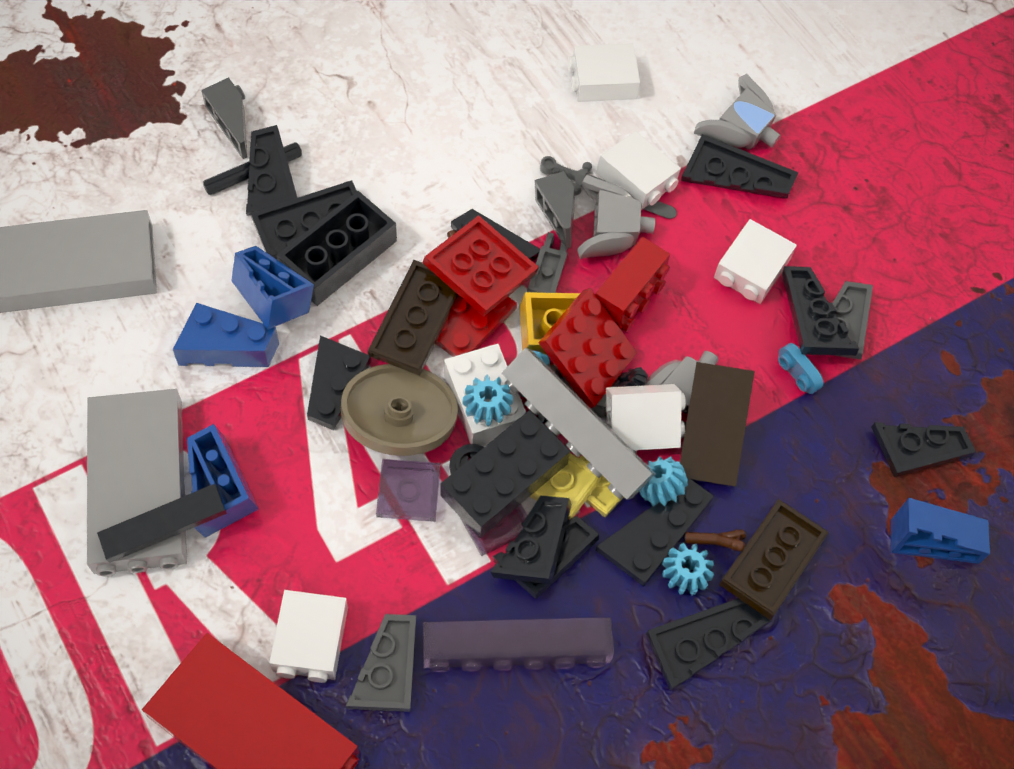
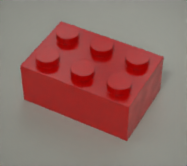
(634, 283)

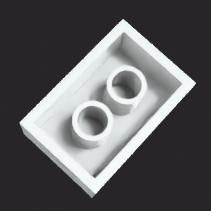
(461, 371)

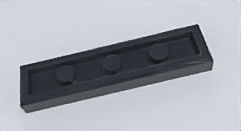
(161, 523)

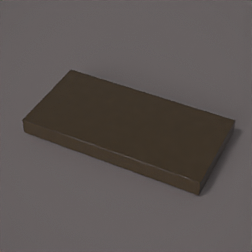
(413, 320)
(716, 423)
(774, 559)

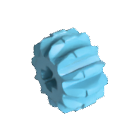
(487, 389)
(666, 483)
(693, 561)

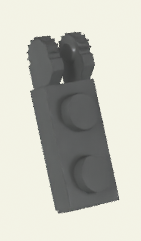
(550, 269)

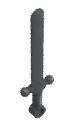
(549, 166)

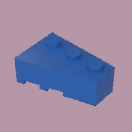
(270, 287)
(224, 338)
(214, 463)
(939, 533)

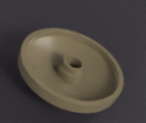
(398, 410)

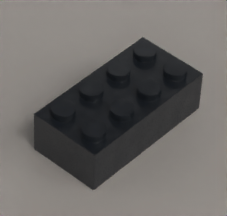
(340, 245)
(504, 473)

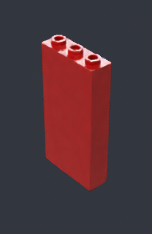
(242, 718)

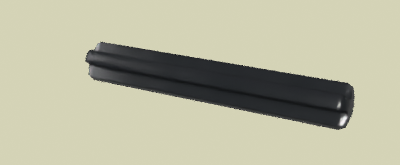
(241, 172)

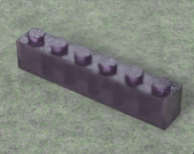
(517, 643)

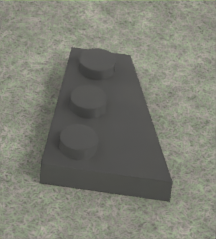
(853, 309)
(388, 671)

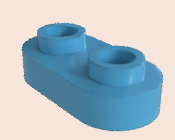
(801, 368)

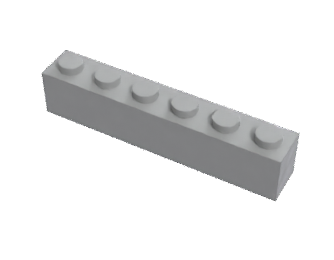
(578, 424)

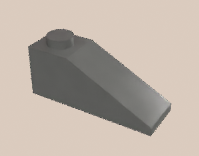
(226, 107)
(556, 200)

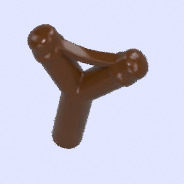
(728, 539)

